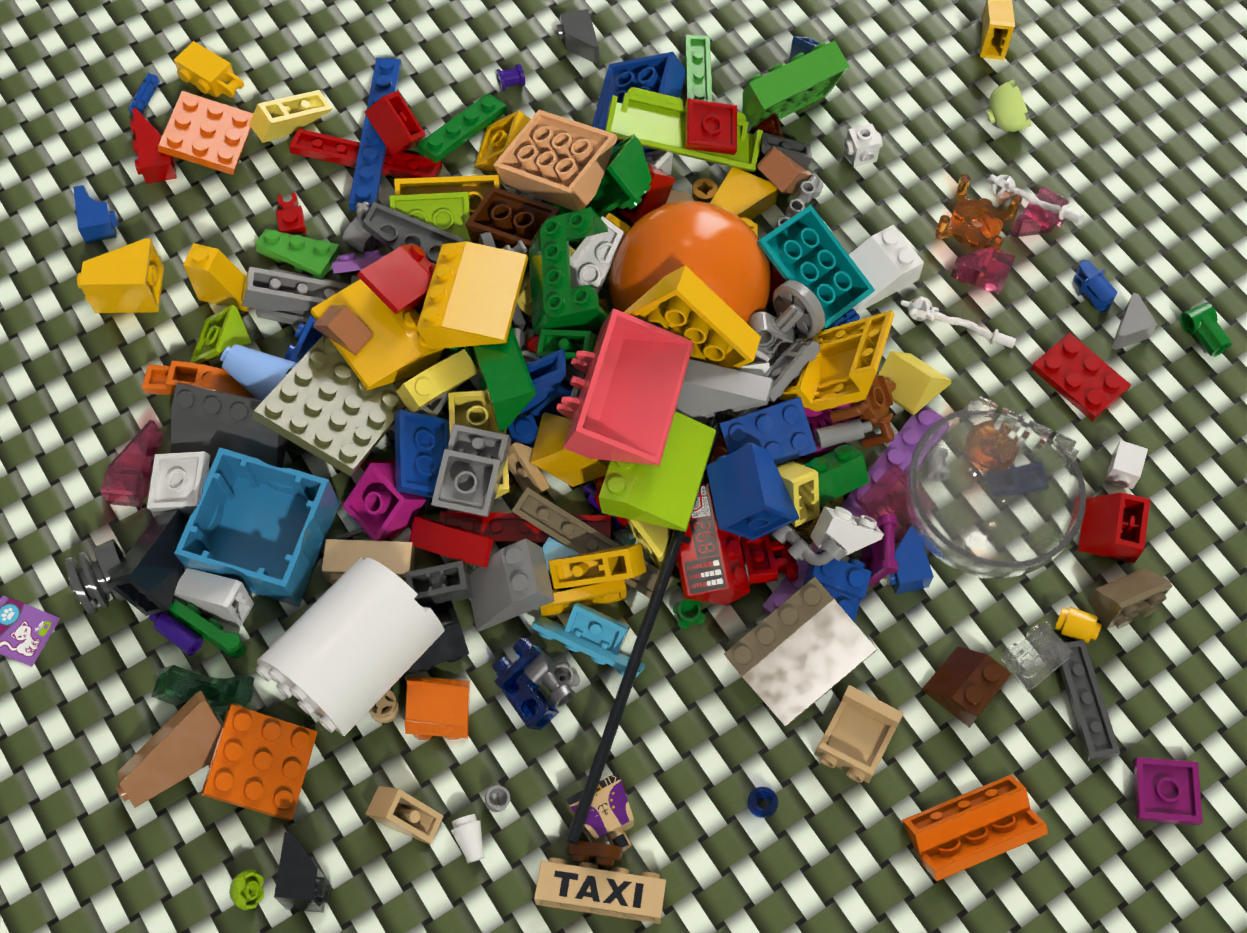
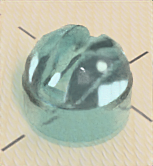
(621, 537)

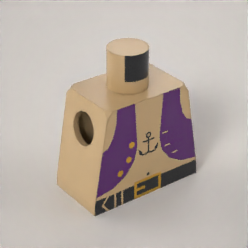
(608, 814)

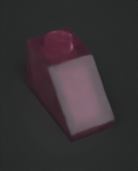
(1037, 220)

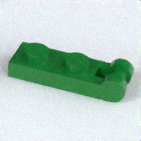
(209, 630)

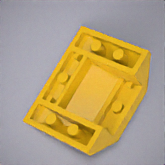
(844, 364)

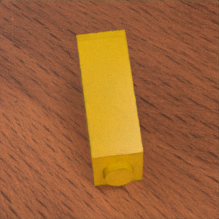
(997, 28)
(745, 194)
(215, 277)

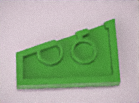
(301, 252)

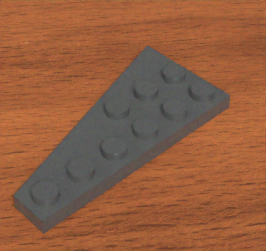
(398, 229)

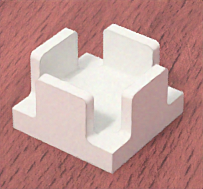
(178, 481)

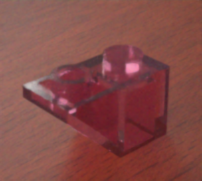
(984, 269)

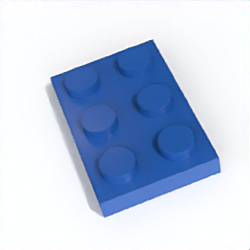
(777, 428)
(419, 451)

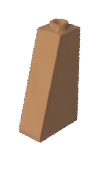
(172, 753)

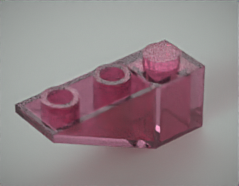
(130, 471)

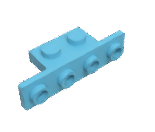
(591, 634)

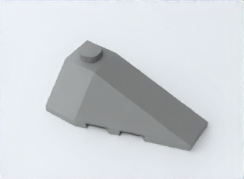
(718, 388)

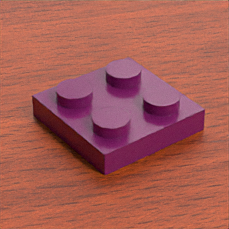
(1167, 791)

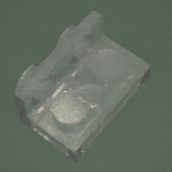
(1036, 656)

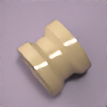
(388, 714)

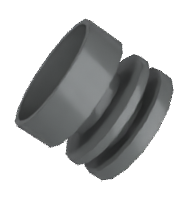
(91, 579)

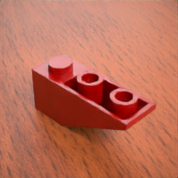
(150, 162)

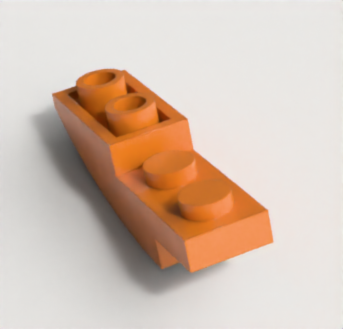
(163, 379)

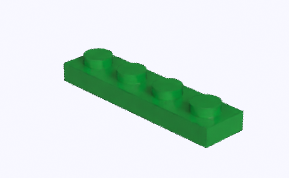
(462, 128)

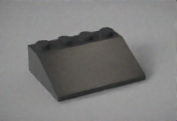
(214, 419)

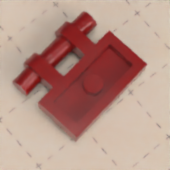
(760, 560)

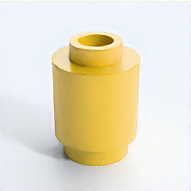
(1078, 624)

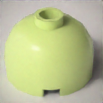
(1008, 108)

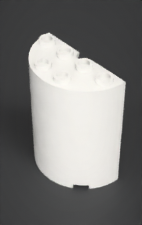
(351, 645)

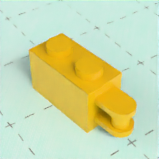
(207, 71)

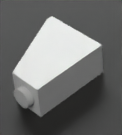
(215, 596)

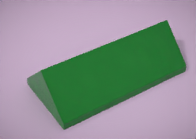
(505, 379)

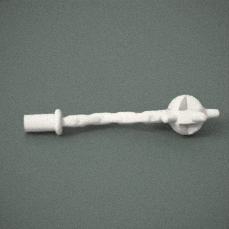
(1004, 187)
(922, 309)

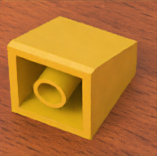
(124, 279)
(560, 462)

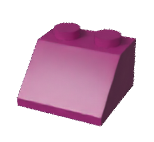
(378, 505)

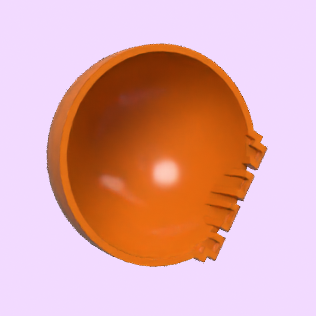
(707, 241)

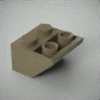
(1129, 597)

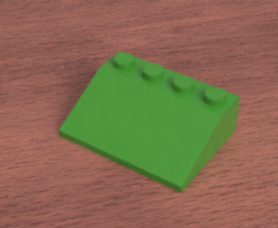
(794, 84)

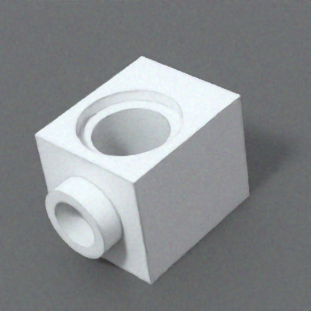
(1126, 465)

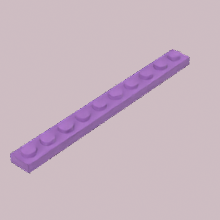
(898, 453)

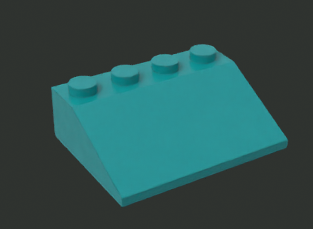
(810, 254)

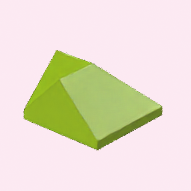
(218, 332)

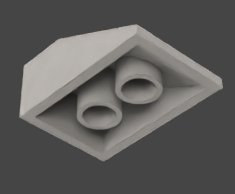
(510, 584)

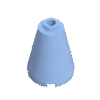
(255, 369)

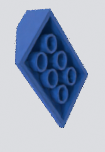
(653, 73)

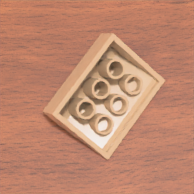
(557, 160)

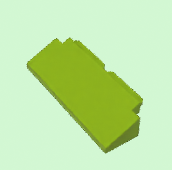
(660, 125)

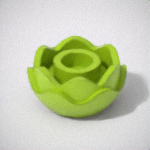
(247, 889)

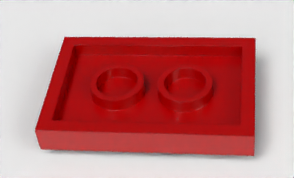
(1081, 376)

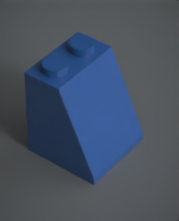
(749, 493)

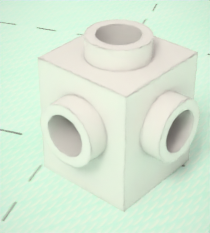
(862, 145)

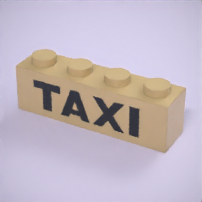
(600, 891)

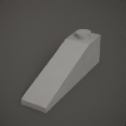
(285, 291)

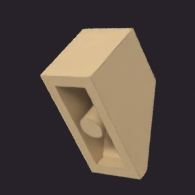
(404, 814)

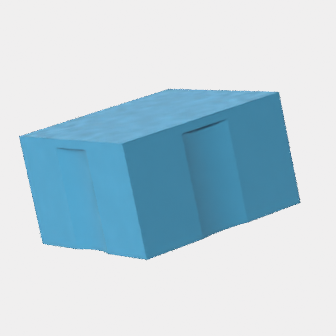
(259, 526)

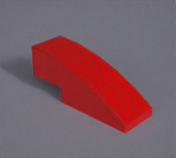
(451, 541)

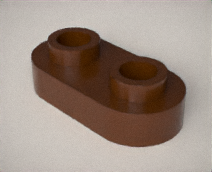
(603, 853)

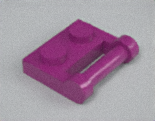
(881, 555)

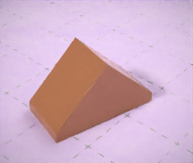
(783, 171)
(344, 328)

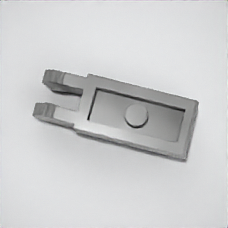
(790, 364)

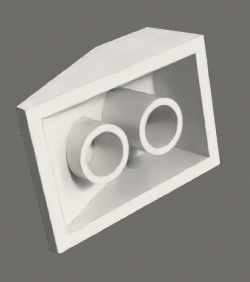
(887, 264)

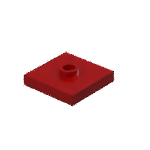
(711, 126)

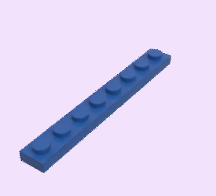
(372, 148)

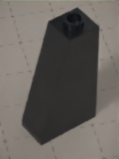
(151, 568)

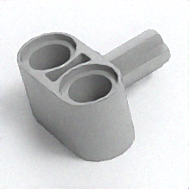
(356, 235)
(775, 332)

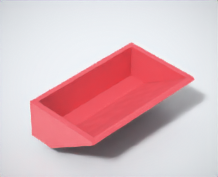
(626, 391)

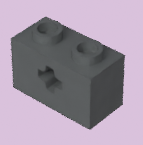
(440, 584)

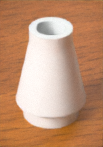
(469, 837)

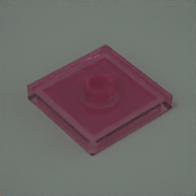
(888, 497)

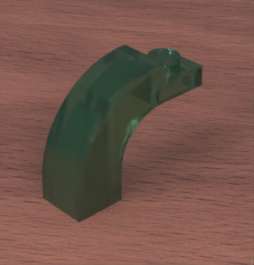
(180, 685)

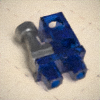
(524, 677)

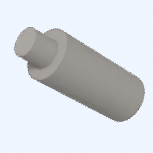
(841, 433)

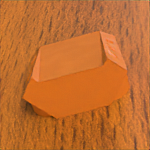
(437, 708)

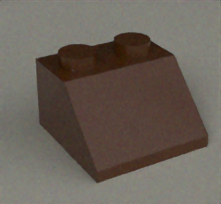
(967, 683)

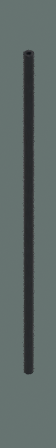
(632, 668)

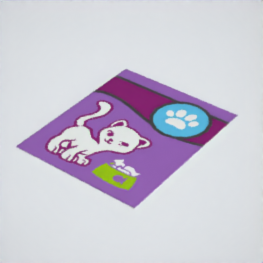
(24, 630)

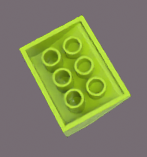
(664, 492)

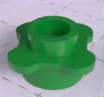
(685, 606)

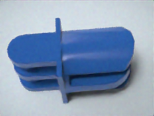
(1094, 286)

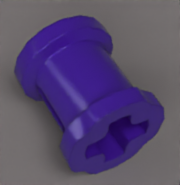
(510, 77)

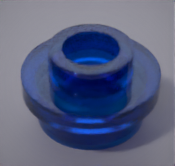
(762, 793)

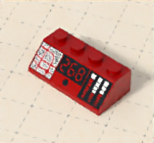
(711, 558)

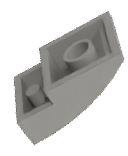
(471, 470)

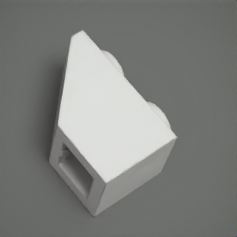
(846, 529)

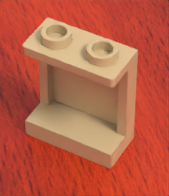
(858, 735)

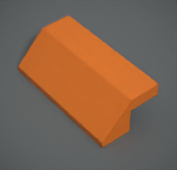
(974, 827)

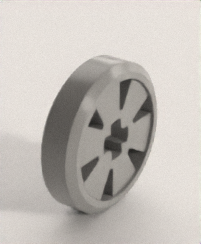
(796, 293)

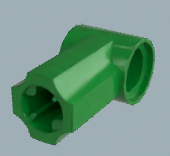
(1203, 323)

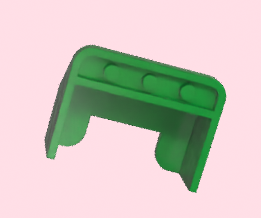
(623, 181)
(552, 298)

